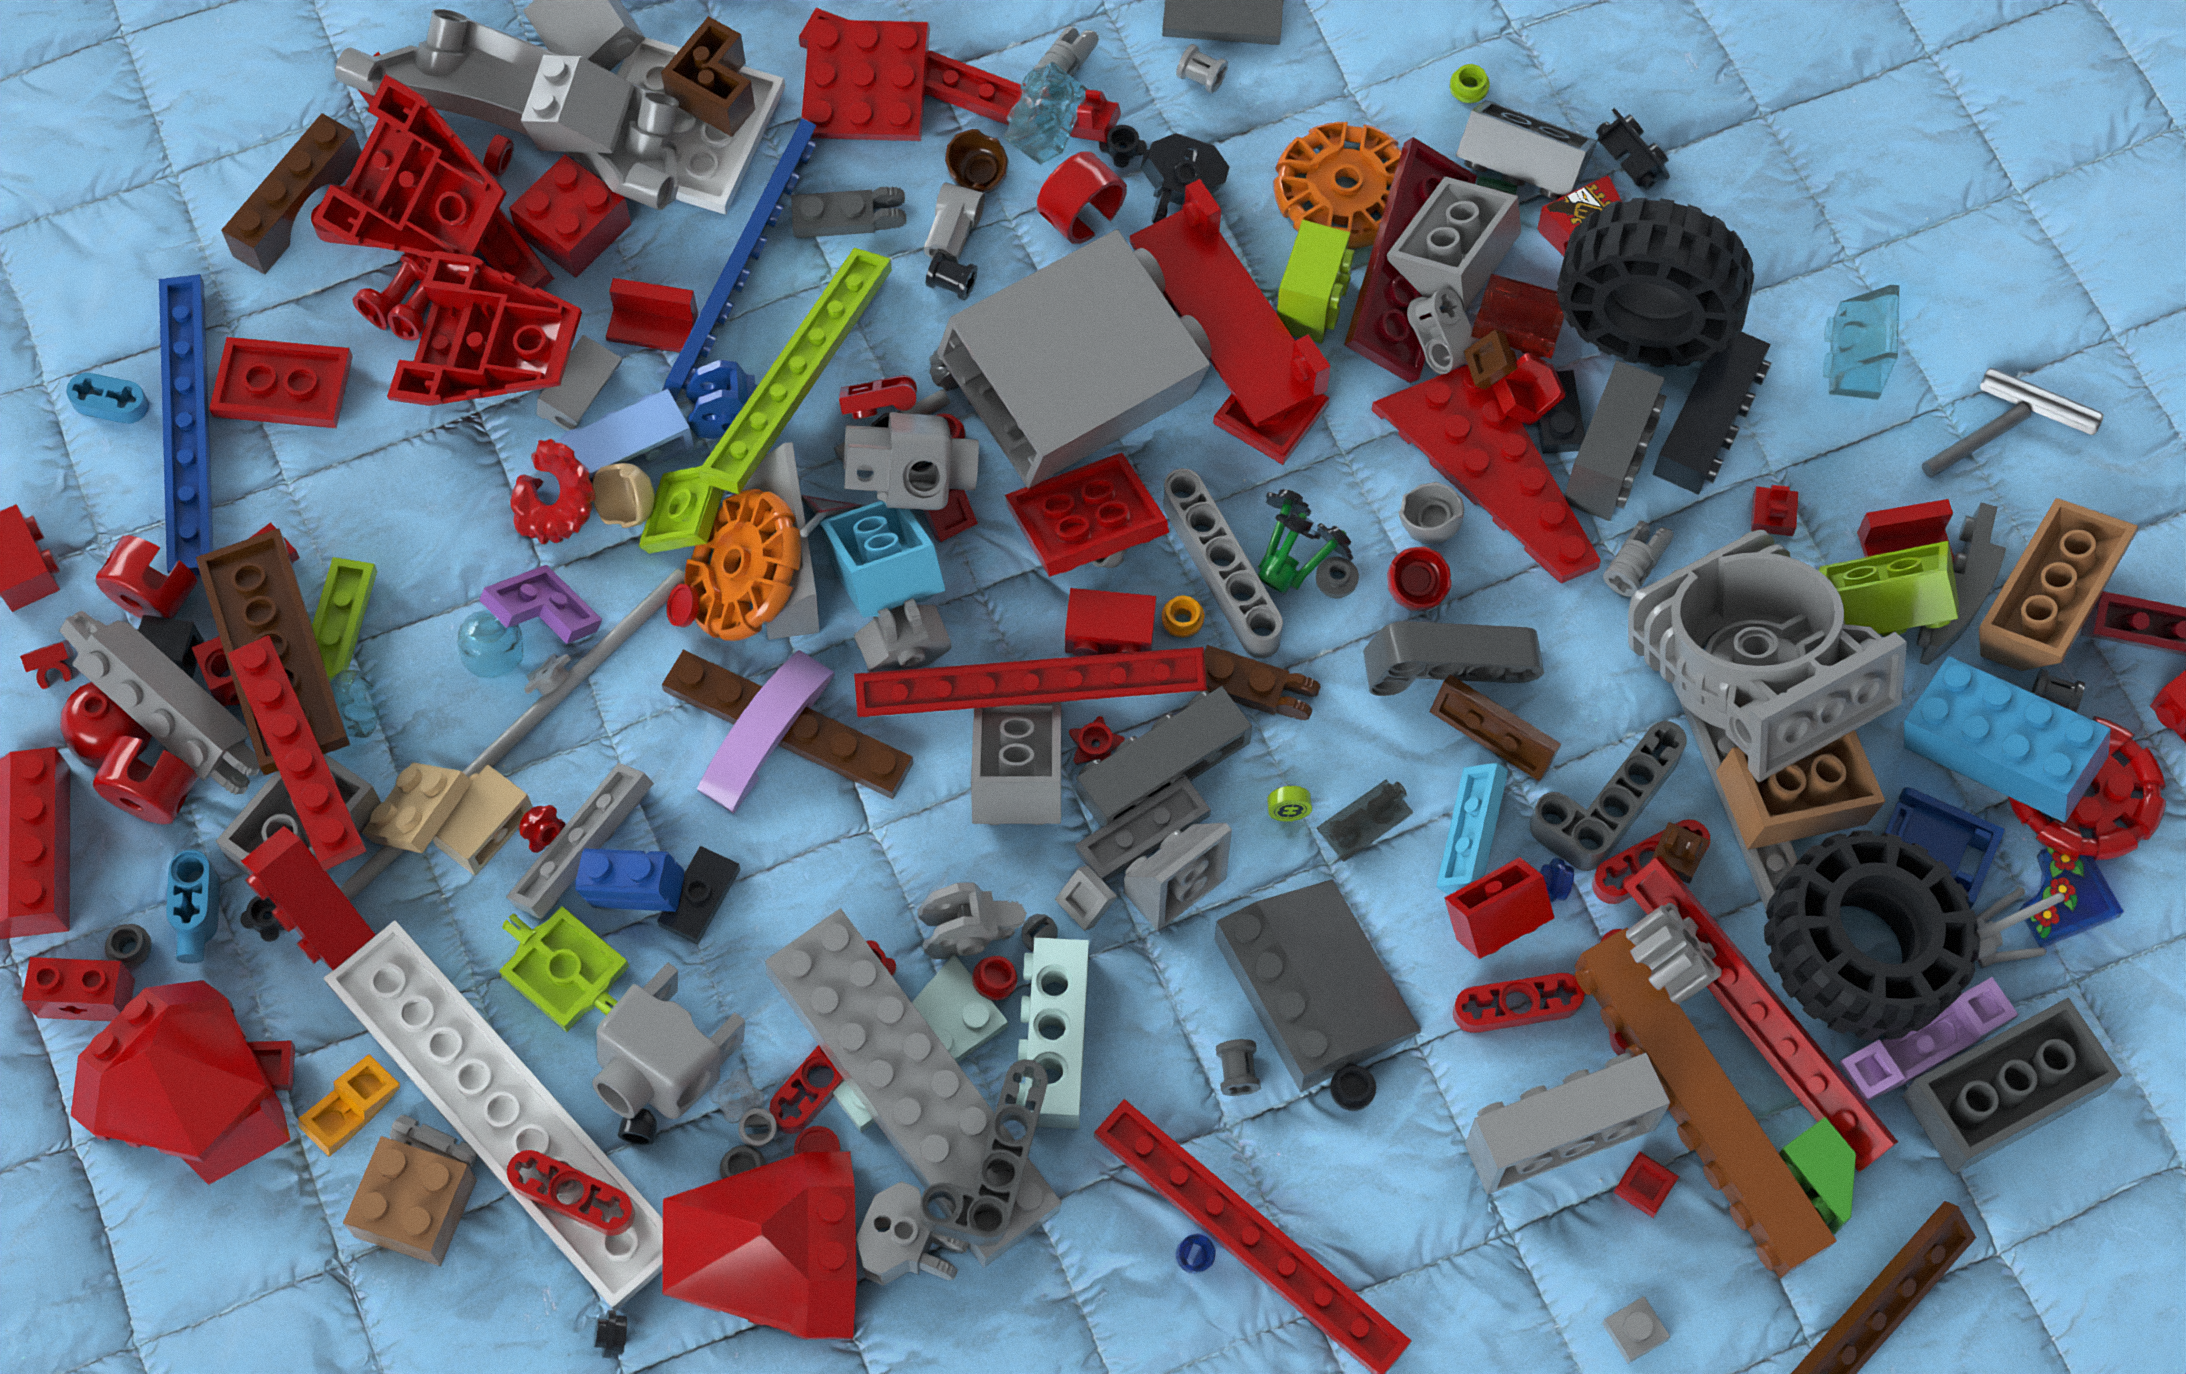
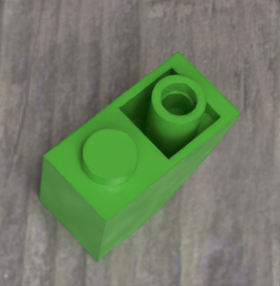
(1824, 1170)

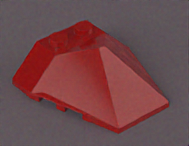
(412, 183)
(484, 336)
(169, 1073)
(769, 1245)

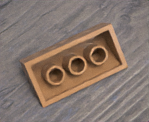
(2054, 586)

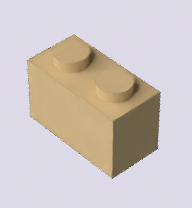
(482, 820)

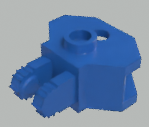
(719, 400)

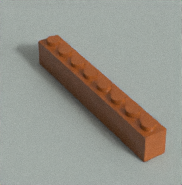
(1706, 1108)

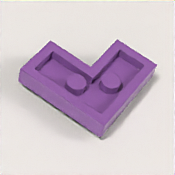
(542, 595)

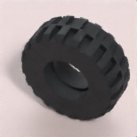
(1655, 282)
(1904, 890)

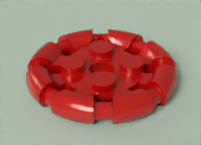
(2111, 802)

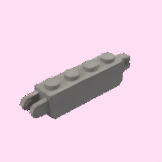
(163, 700)

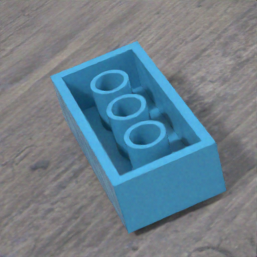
(2007, 738)

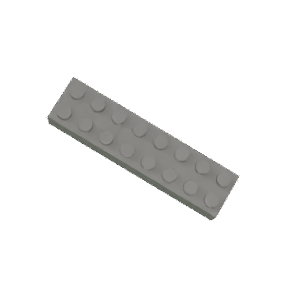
(901, 1071)

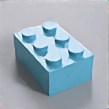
(882, 557)

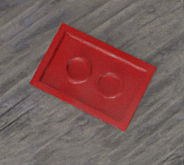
(281, 382)

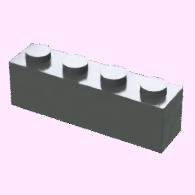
(1174, 748)

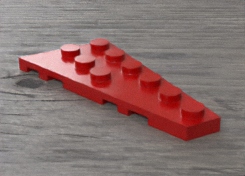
(1492, 465)

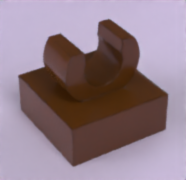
(1490, 359)
(1681, 850)

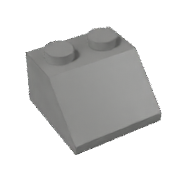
(576, 106)

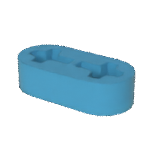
(105, 403)

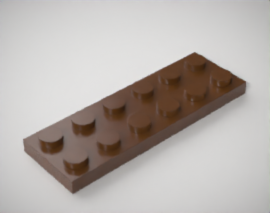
(258, 596)

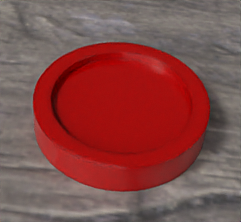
(682, 605)
(816, 1140)

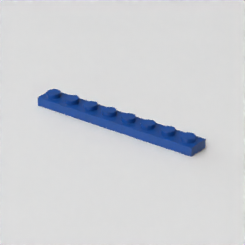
(749, 245)
(185, 421)

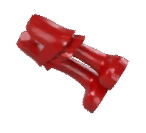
(386, 309)

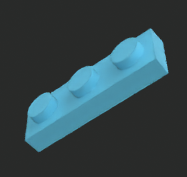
(1472, 826)

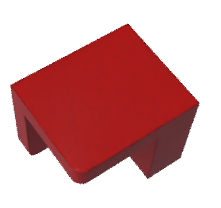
(1529, 389)

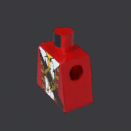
(1564, 214)

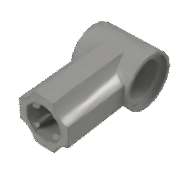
(955, 214)

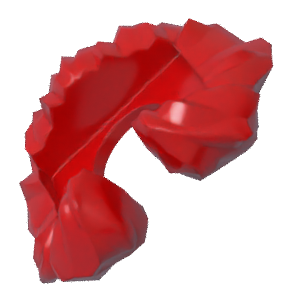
(575, 499)

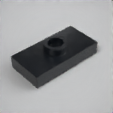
(701, 895)

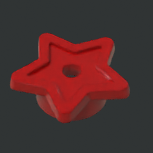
(1094, 732)

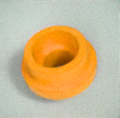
(1182, 605)

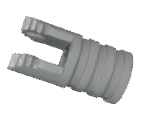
(1070, 50)
(1636, 559)

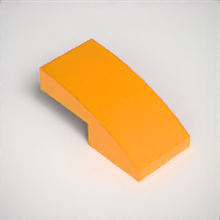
(350, 1106)

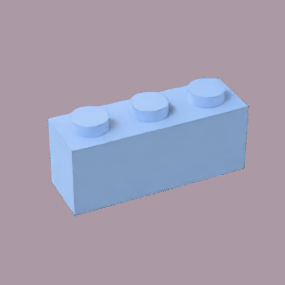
(636, 435)

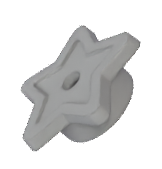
(549, 675)

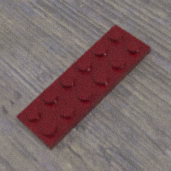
(1380, 318)

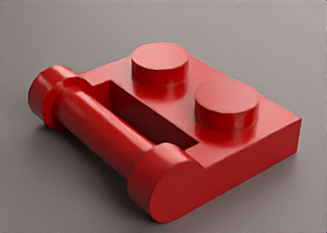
(867, 397)

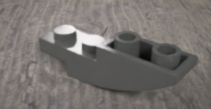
(1974, 577)

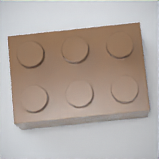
(1806, 799)

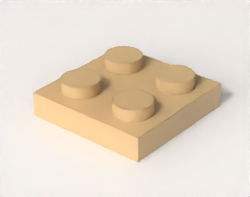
(416, 807)

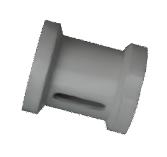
(1202, 68)

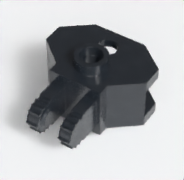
(1173, 165)

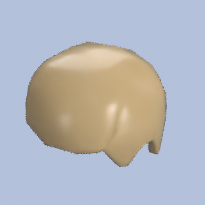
(623, 495)

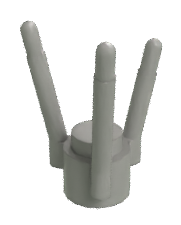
(1990, 935)

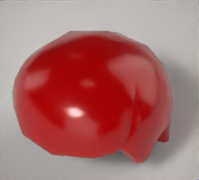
(1419, 578)

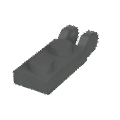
(847, 212)

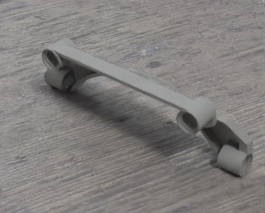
(490, 78)

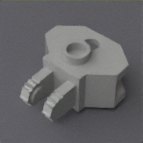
(903, 638)
(967, 920)
(907, 1241)

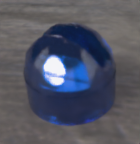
(1204, 1257)

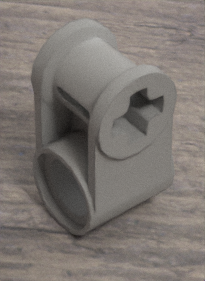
(1443, 333)

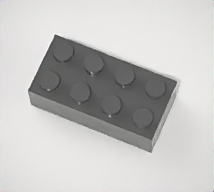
(2011, 1085)

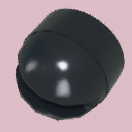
(639, 1129)

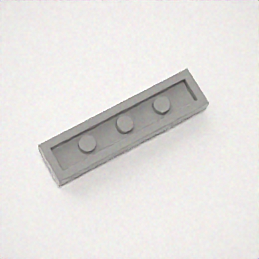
(588, 829)

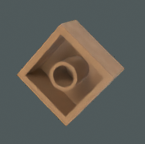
(410, 1200)

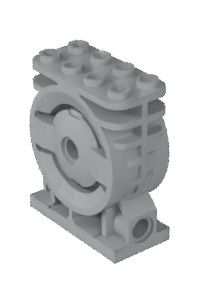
(1776, 653)

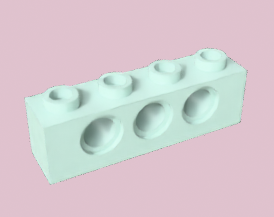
(1064, 963)

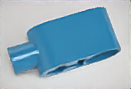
(204, 894)

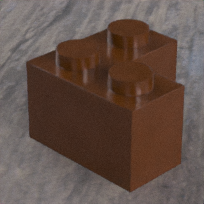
(707, 77)

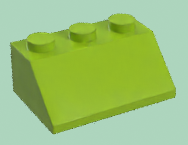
(1898, 589)

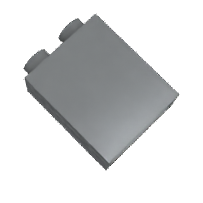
(1075, 356)

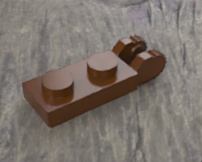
(1258, 683)

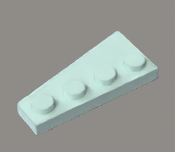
(957, 1017)

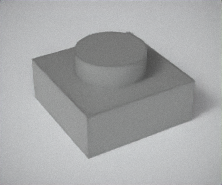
(1085, 897)
(1636, 1330)

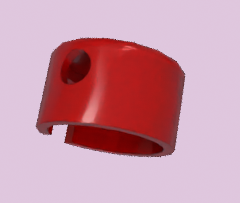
(1073, 185)
(140, 588)
(141, 789)

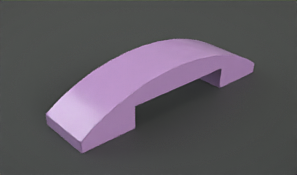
(761, 729)
(1898, 1061)

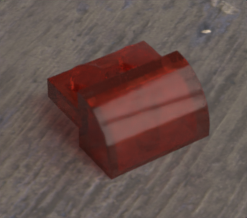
(1523, 312)

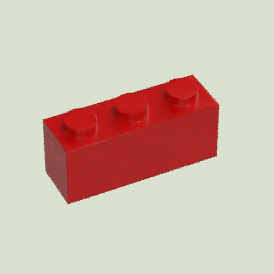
(306, 899)

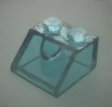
(1862, 343)

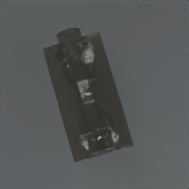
(1366, 819)

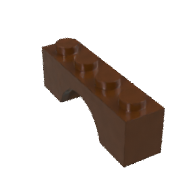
(265, 221)

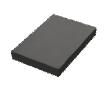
(1224, 20)

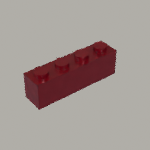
(2138, 623)

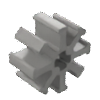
(1673, 953)

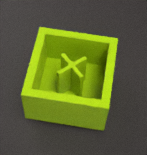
(1315, 280)

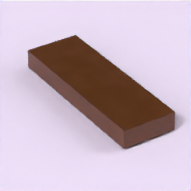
(1495, 727)

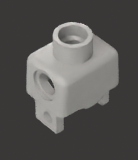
(894, 452)
(656, 1051)

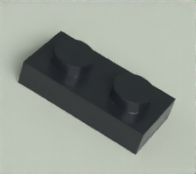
(1562, 425)

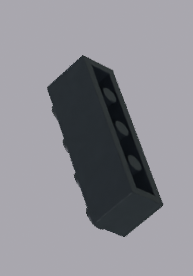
(1710, 412)

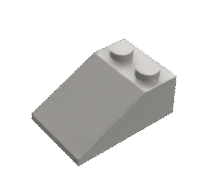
(1016, 764)
(1179, 873)

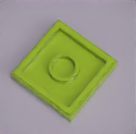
(681, 512)

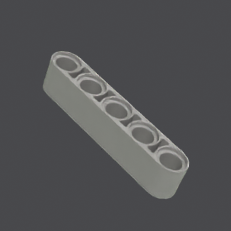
(1226, 580)

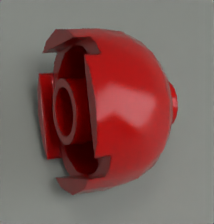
(93, 723)

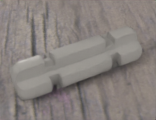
(430, 1139)

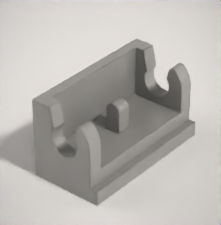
(584, 377)

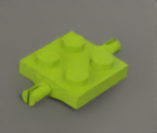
(562, 967)

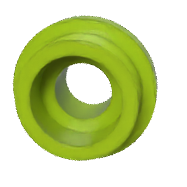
(1469, 75)

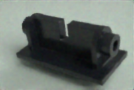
(1624, 137)

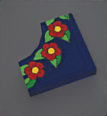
(2086, 900)

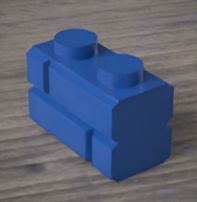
(629, 879)

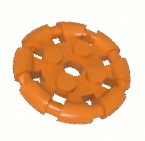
(1334, 161)
(745, 565)

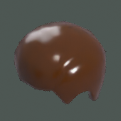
(976, 161)

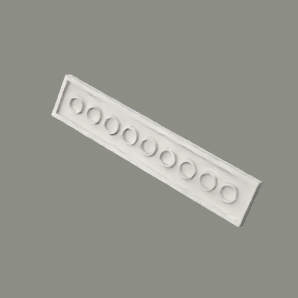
(494, 1103)

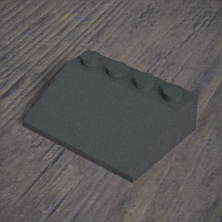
(1314, 981)

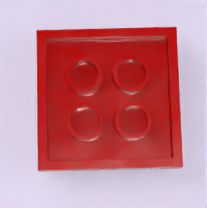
(866, 79)
(1086, 514)

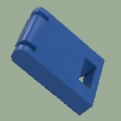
(1945, 835)

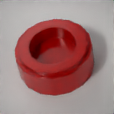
(498, 155)

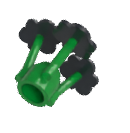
(1279, 568)

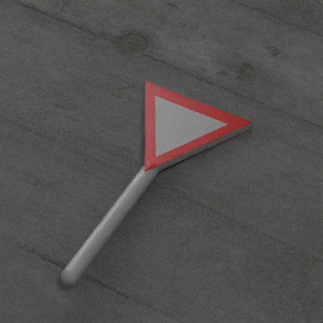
(823, 508)

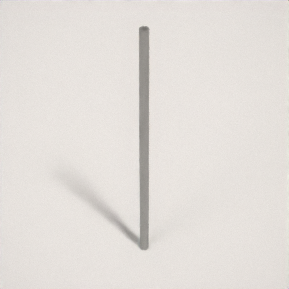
(534, 715)

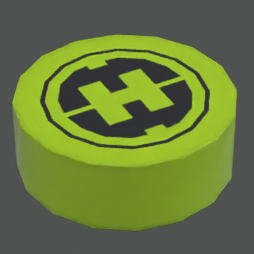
(1289, 803)

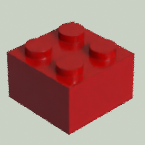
(570, 215)

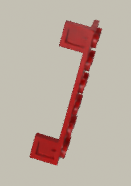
(1246, 336)

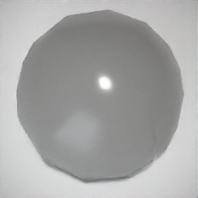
(1432, 513)

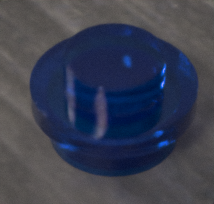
(1558, 879)

